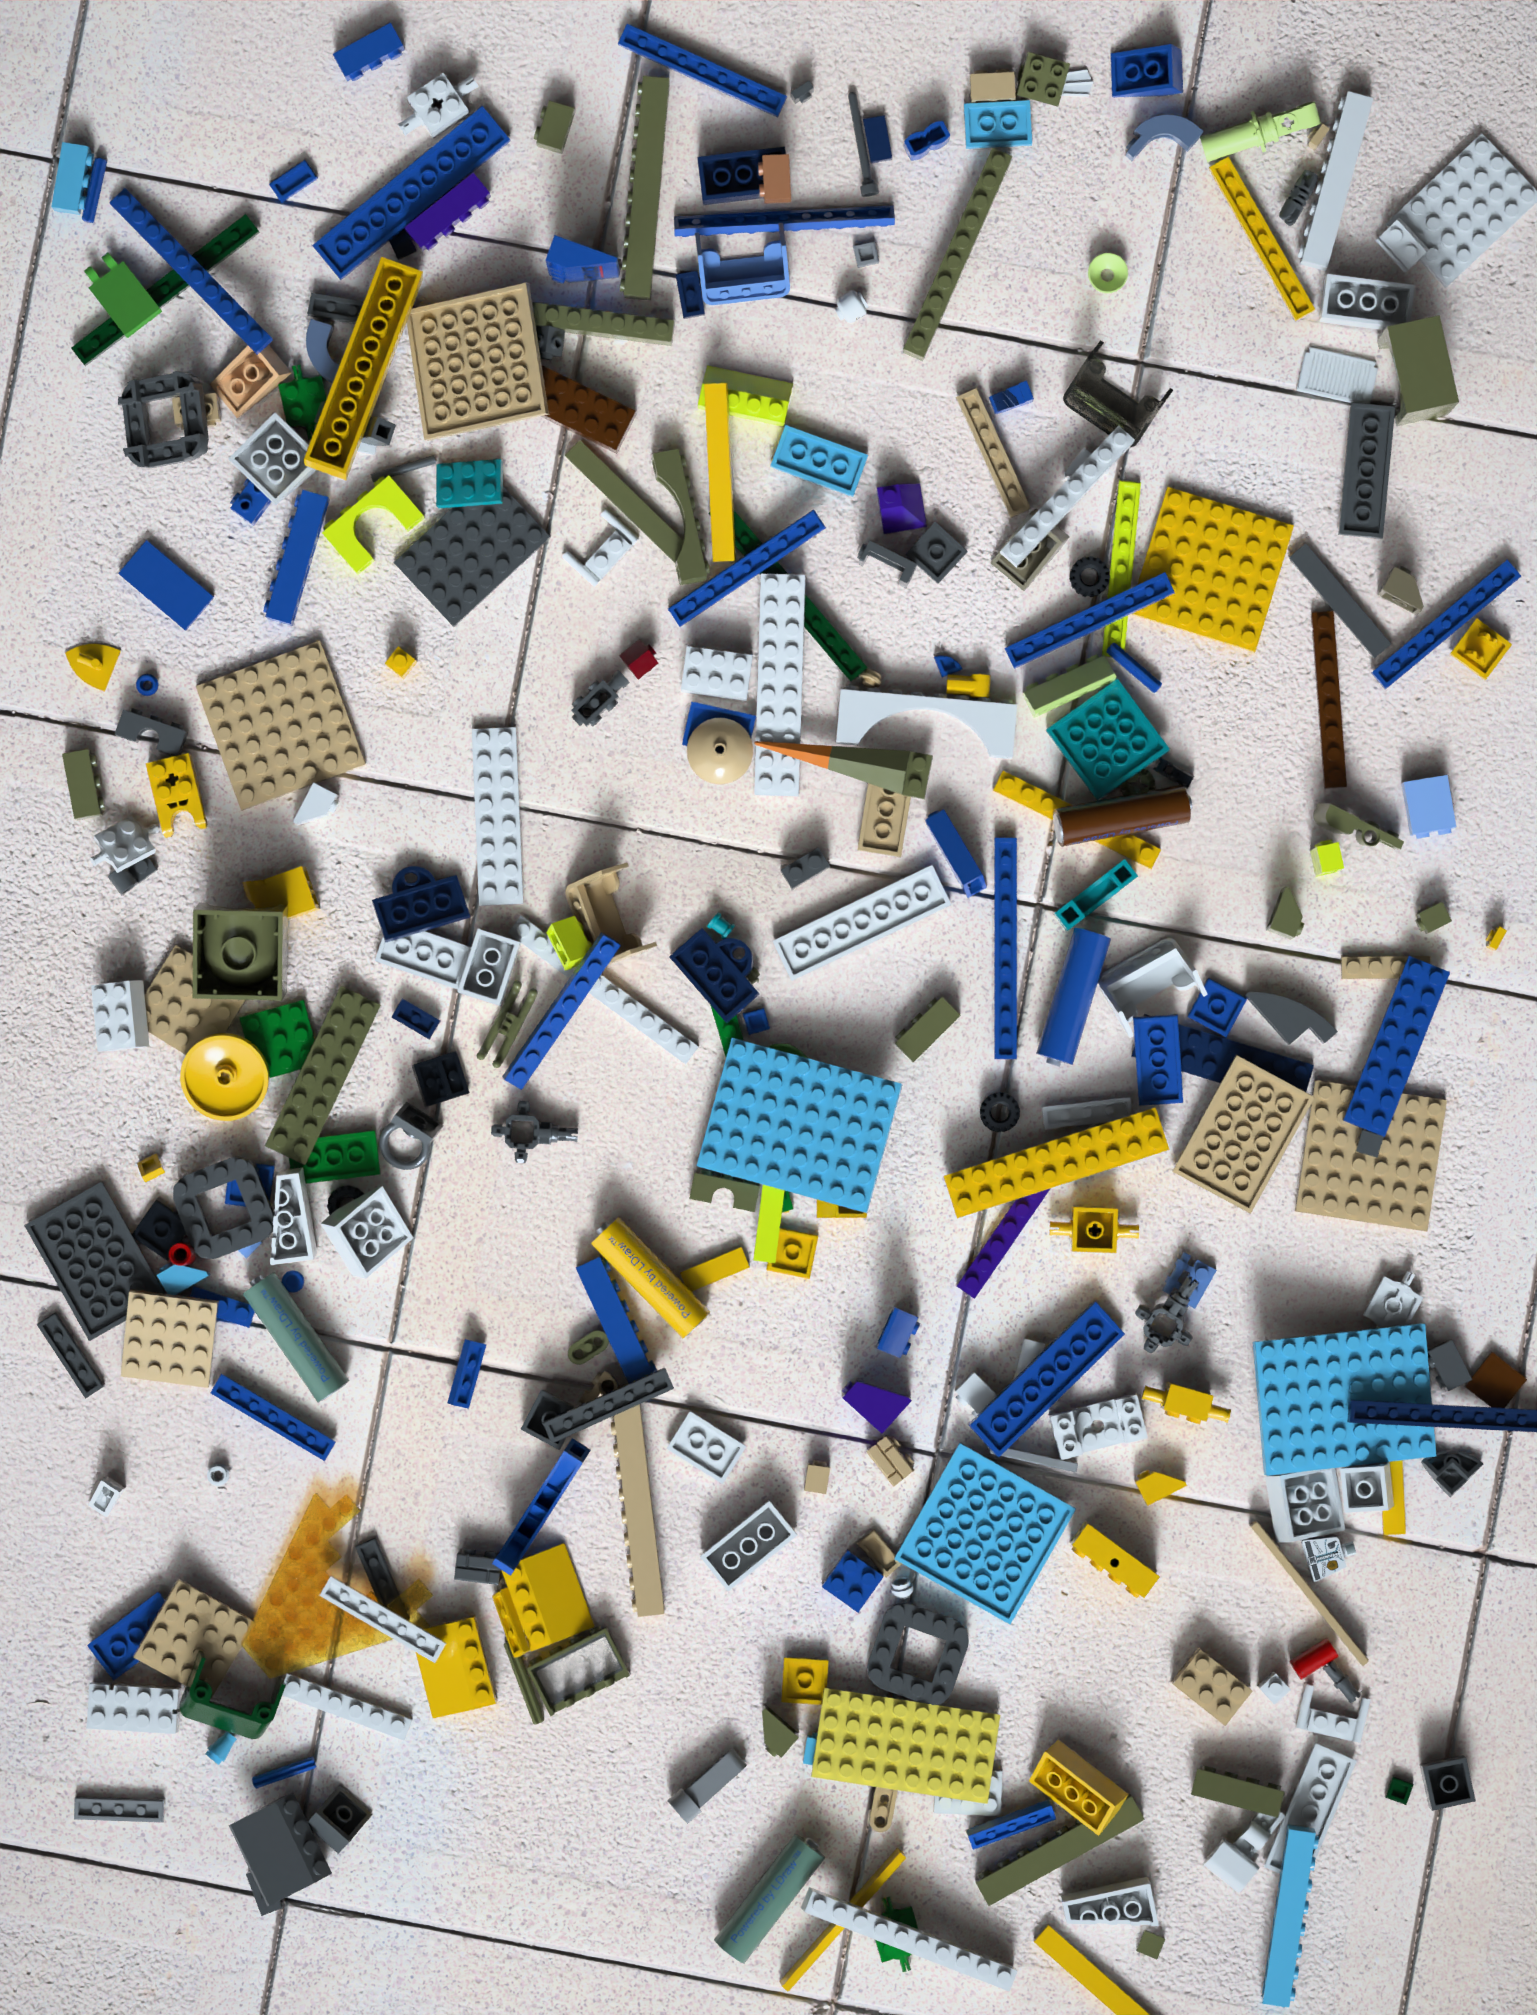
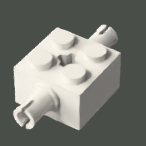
(444, 93)

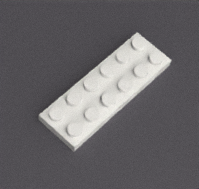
(1314, 1799)

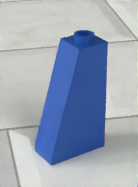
(955, 853)

